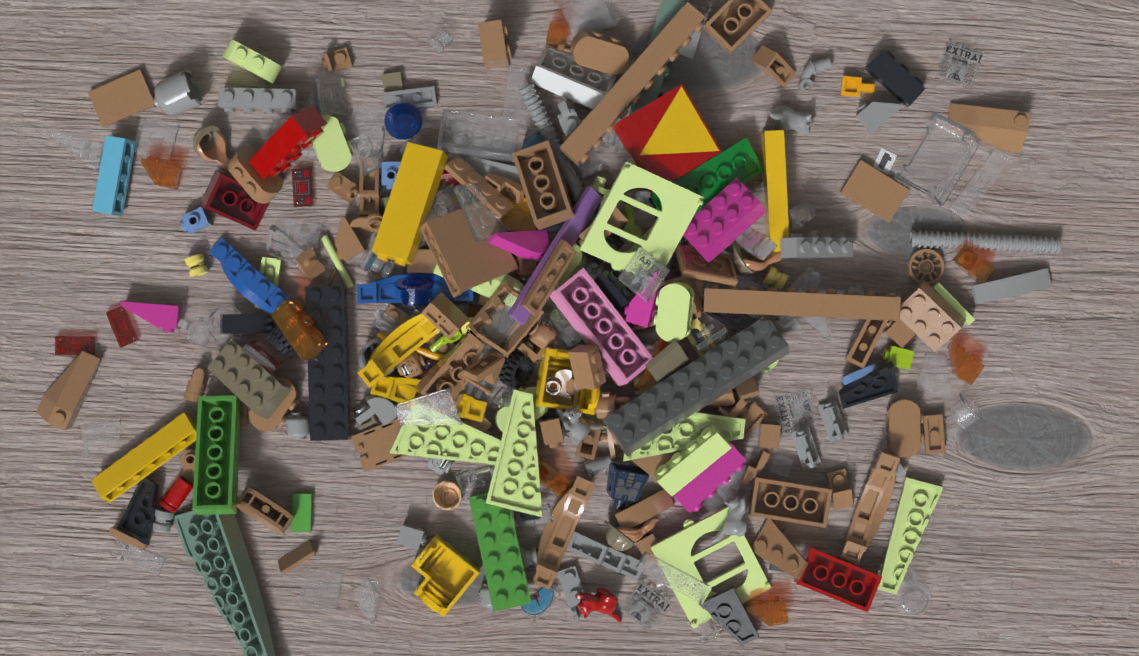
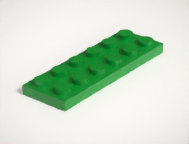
(718, 172)

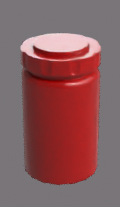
(176, 494)

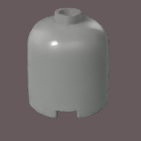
(177, 93)

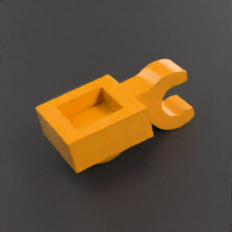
(853, 87)

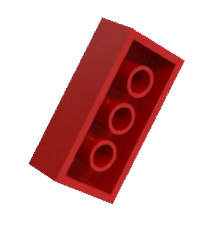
(288, 143)
(839, 579)

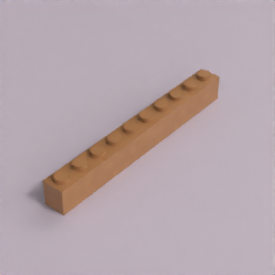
(633, 83)
(802, 304)

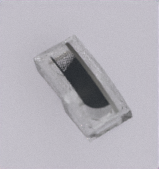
(523, 519)

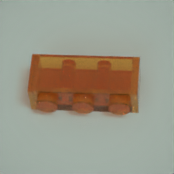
(299, 329)

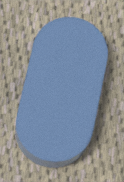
(849, 379)

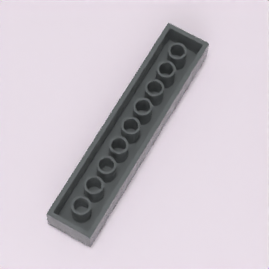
(696, 385)

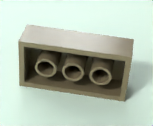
(249, 380)

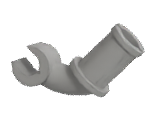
(811, 69)

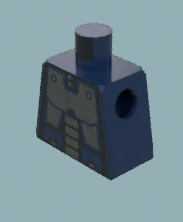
(625, 483)

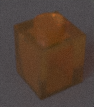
(557, 35)

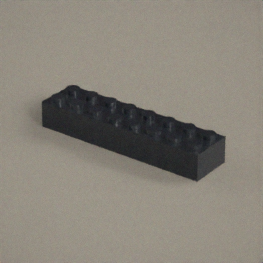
(330, 368)

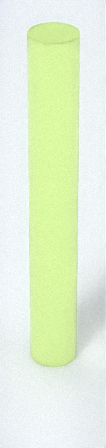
(339, 265)

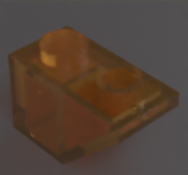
(163, 174)
(973, 264)
(964, 365)
(770, 612)

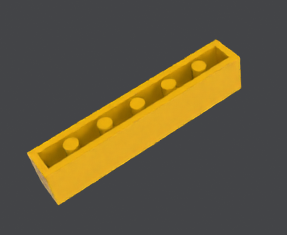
(145, 458)

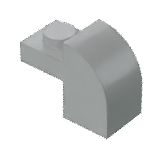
(376, 405)

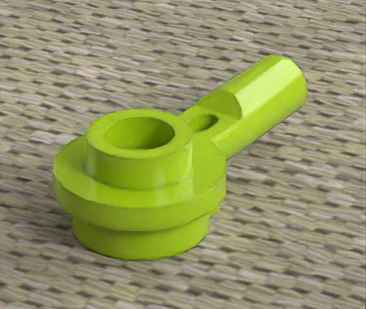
(631, 227)
(444, 340)

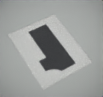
(884, 161)

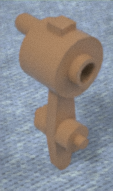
(606, 405)

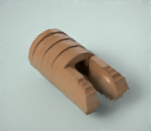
(195, 385)

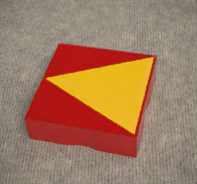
(667, 136)

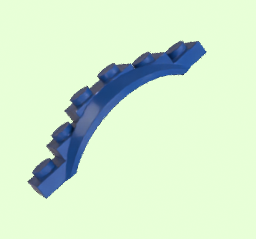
(248, 279)
(385, 291)

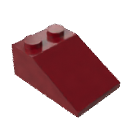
(231, 201)

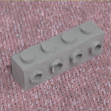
(258, 99)
(816, 247)

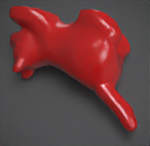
(601, 602)

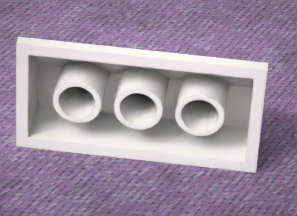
(564, 77)

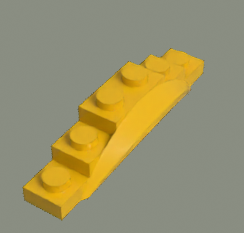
(397, 347)
(403, 390)

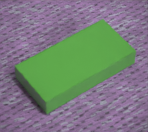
(301, 512)

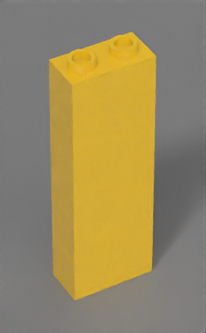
(775, 186)
(409, 204)

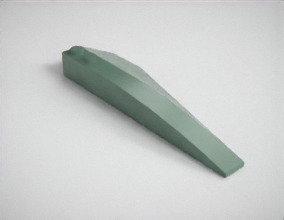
(228, 573)

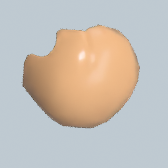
(447, 495)

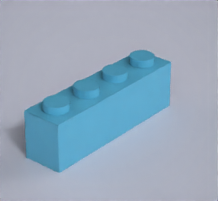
(113, 176)

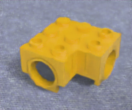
(551, 363)
(445, 574)

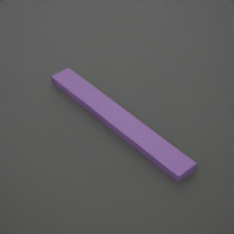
(569, 232)

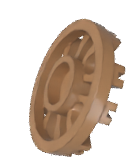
(925, 266)

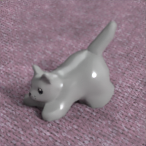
(788, 119)
(575, 425)
(735, 522)

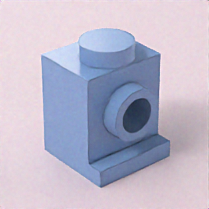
(388, 167)
(202, 217)

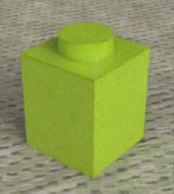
(900, 357)

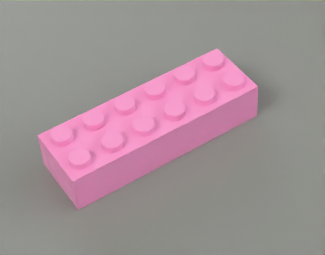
(601, 325)

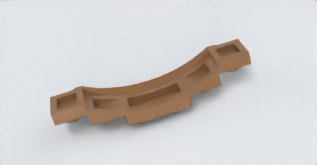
(871, 507)
(559, 532)

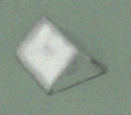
(474, 480)

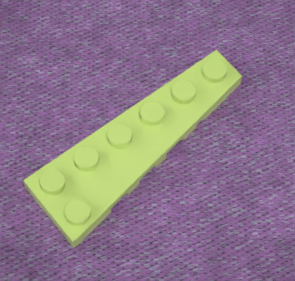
(911, 518)

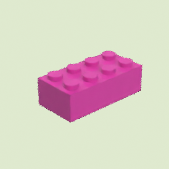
(723, 220)
(706, 482)

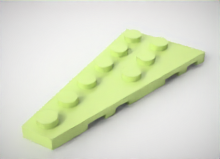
(687, 430)
(447, 443)
(516, 470)

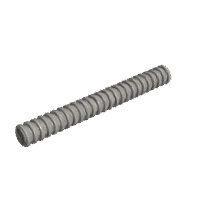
(548, 133)
(985, 241)

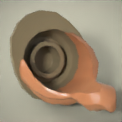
(211, 145)
(749, 264)
(624, 538)

